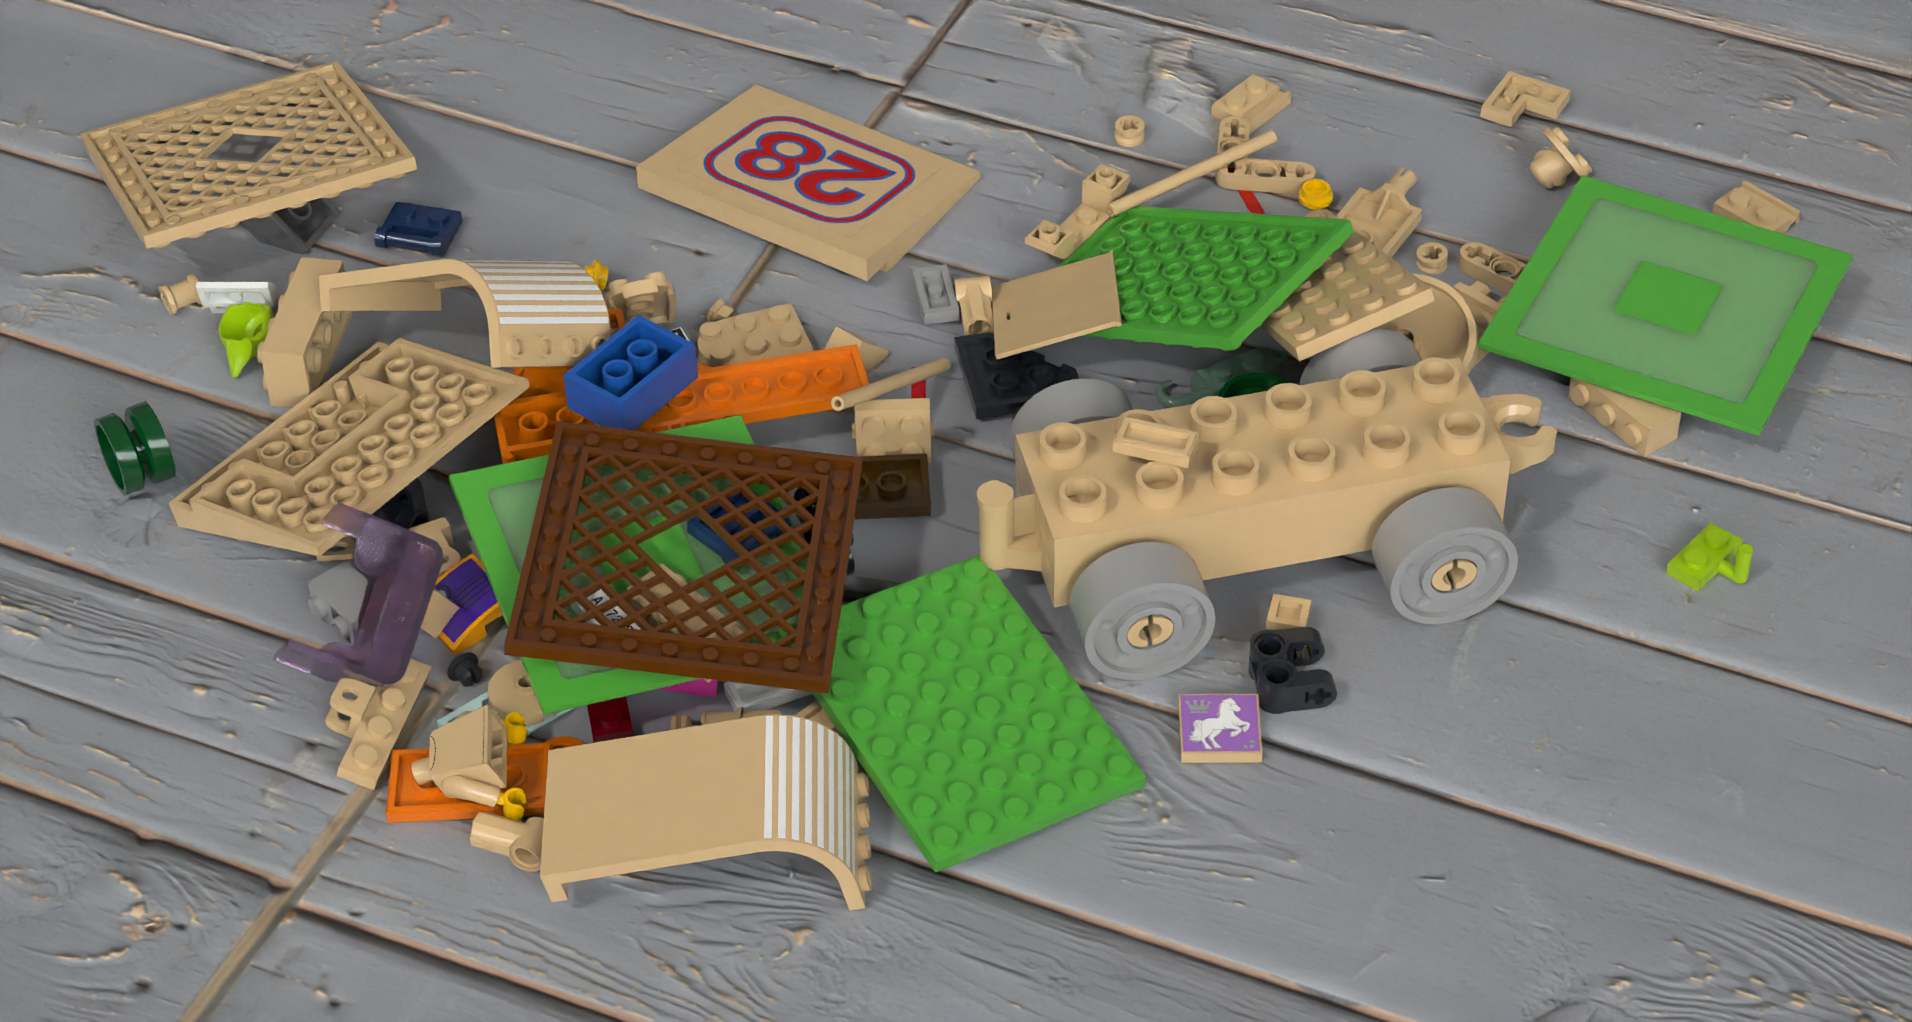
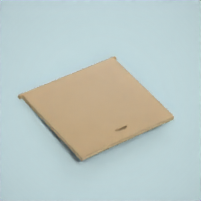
(1055, 305)

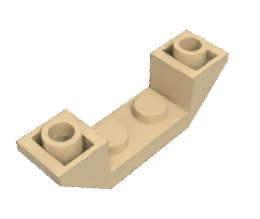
(1098, 189)

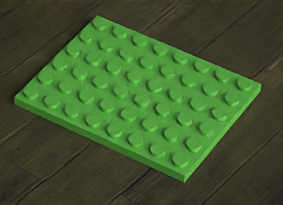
(1206, 272)
(967, 715)

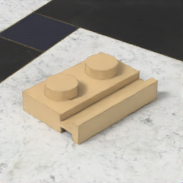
(1252, 99)
(1756, 208)

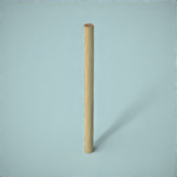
(1191, 173)
(890, 384)

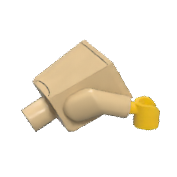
(471, 759)

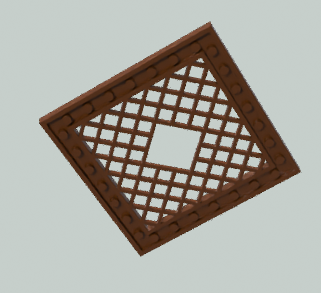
(580, 449)

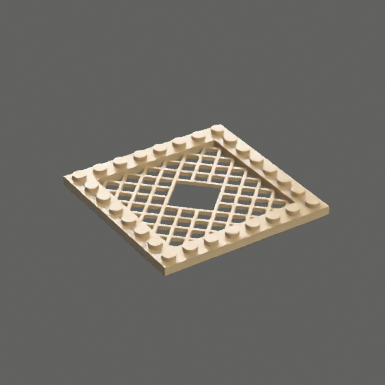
(378, 155)

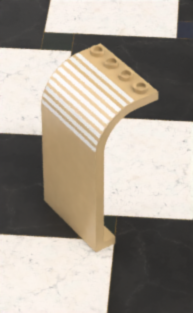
(534, 307)
(706, 798)

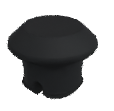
(465, 669)

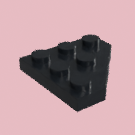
(1005, 383)

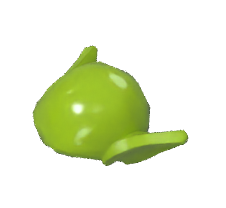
(242, 331)

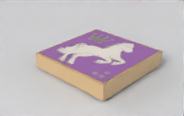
(1219, 728)

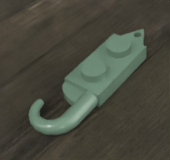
(1212, 378)

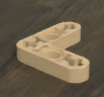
(1286, 175)
(1483, 263)

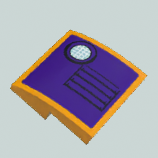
(471, 591)

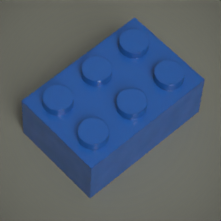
(631, 375)

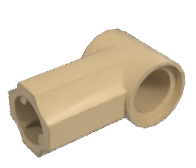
(974, 303)
(510, 838)

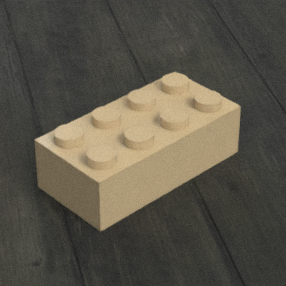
(301, 337)

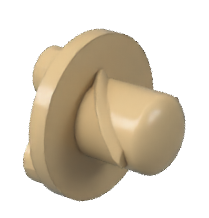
(1556, 163)

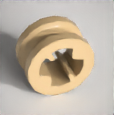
(1129, 131)
(1428, 251)

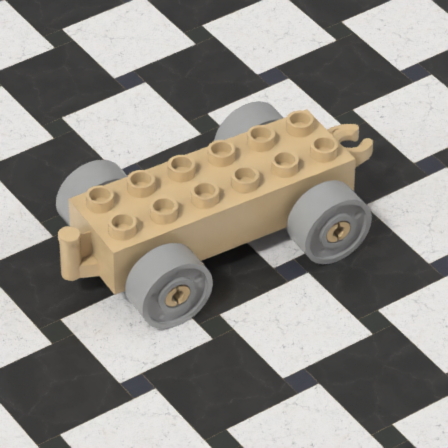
(1343, 464)

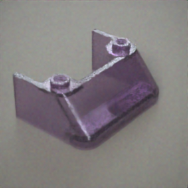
(405, 576)

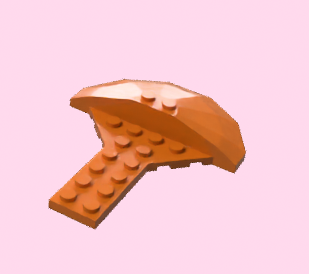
(750, 389)

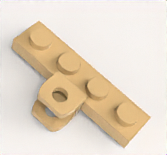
(374, 722)

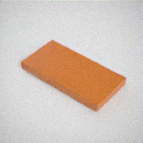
(426, 802)

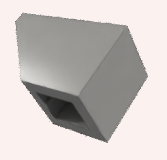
(340, 599)

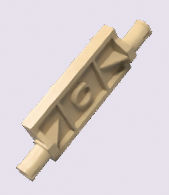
(1384, 214)

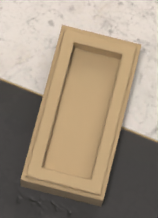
(1156, 442)

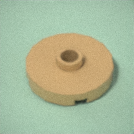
(512, 692)

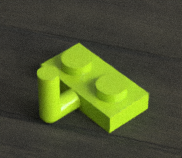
(1711, 554)

